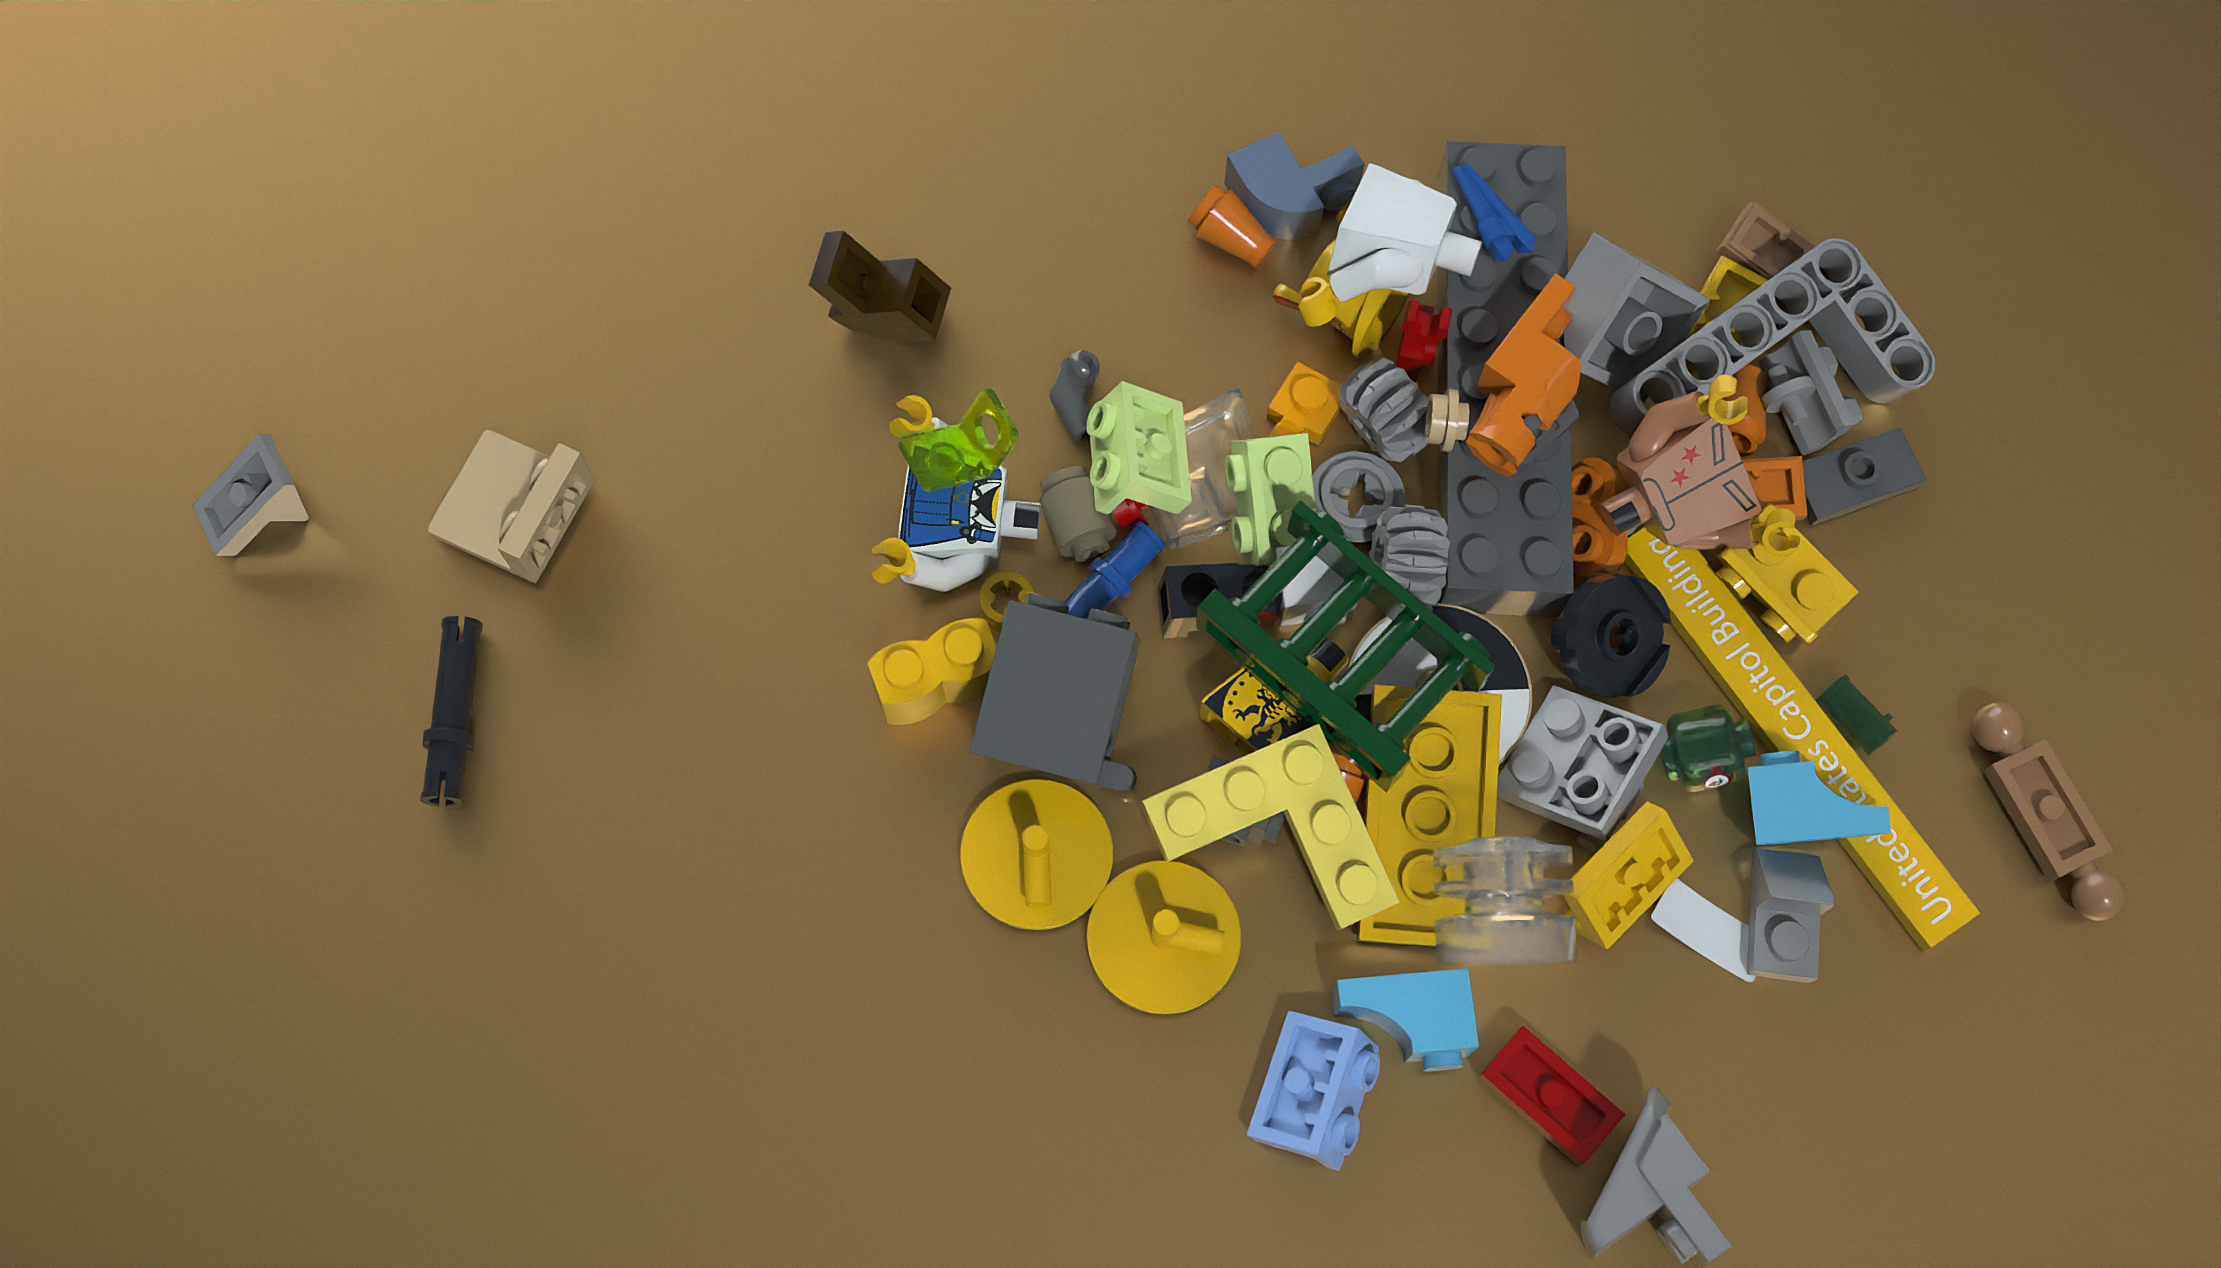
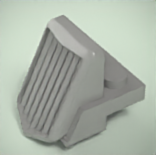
(1653, 1179)

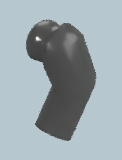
(1072, 390)

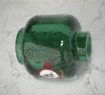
(1706, 748)

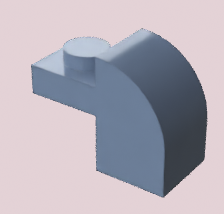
(1283, 195)

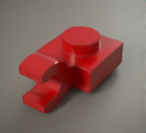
(1421, 336)

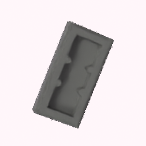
(1860, 476)

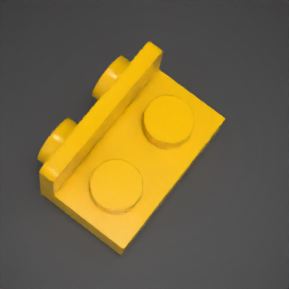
(1795, 589)
(1627, 875)

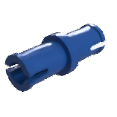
(1113, 574)

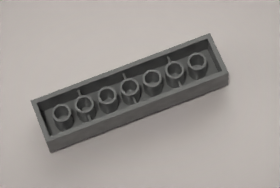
(1513, 532)

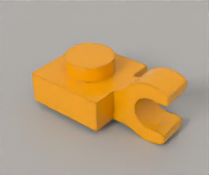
(1305, 404)

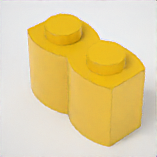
(921, 675)

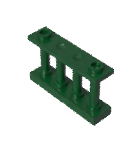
(1283, 663)

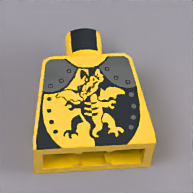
(1253, 717)

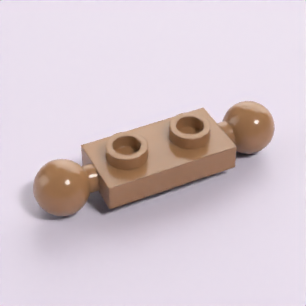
(2048, 811)

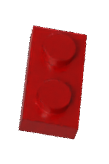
(1551, 1096)

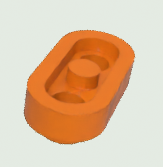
(1606, 549)

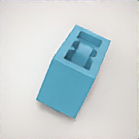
(1797, 807)
(1422, 1011)

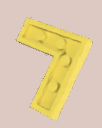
(1305, 784)

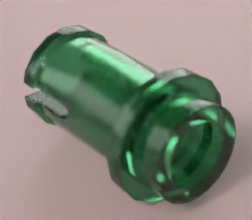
(1857, 715)

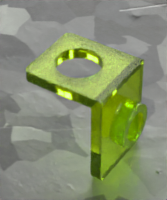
(961, 451)

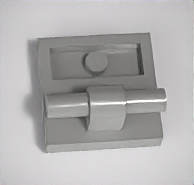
(1581, 764)

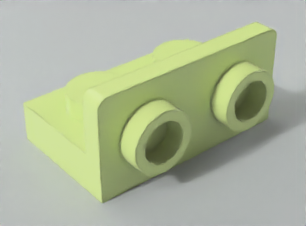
(1138, 450)
(1268, 482)

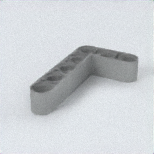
(1761, 323)

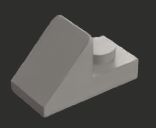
(248, 497)
(1785, 915)

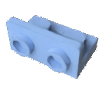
(1315, 1089)

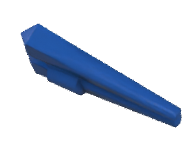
(1494, 219)

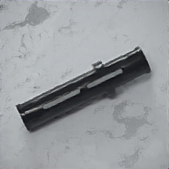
(449, 732)

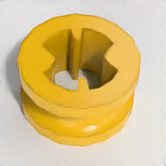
(998, 582)

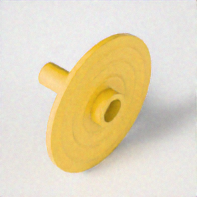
(1036, 854)
(1163, 937)

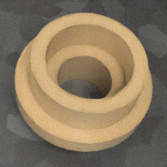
(1446, 420)

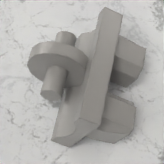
(1807, 393)

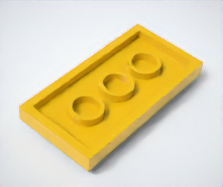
(1435, 804)

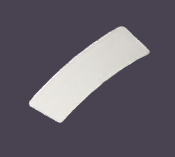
(1704, 928)

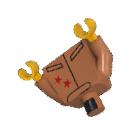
(1691, 480)

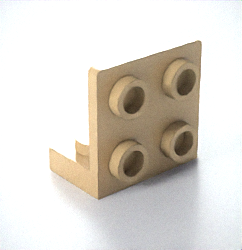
(512, 503)

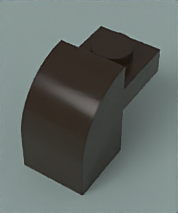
(875, 297)

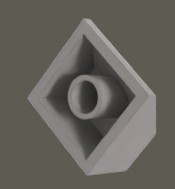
(1625, 312)

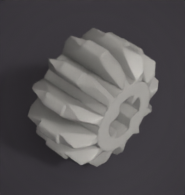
(1385, 409)
(1413, 550)

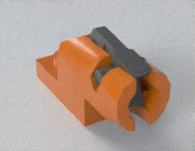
(1528, 386)

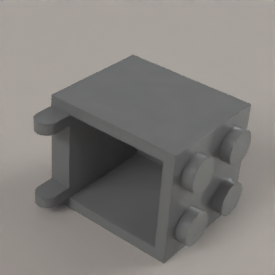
(1058, 692)

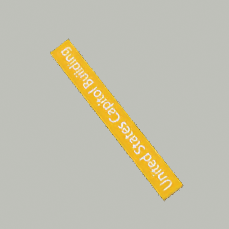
(1790, 720)

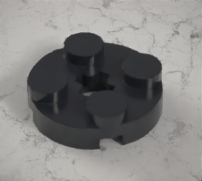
(1585, 629)

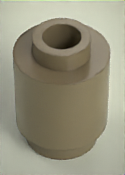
(1072, 515)

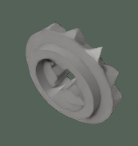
(1380, 486)

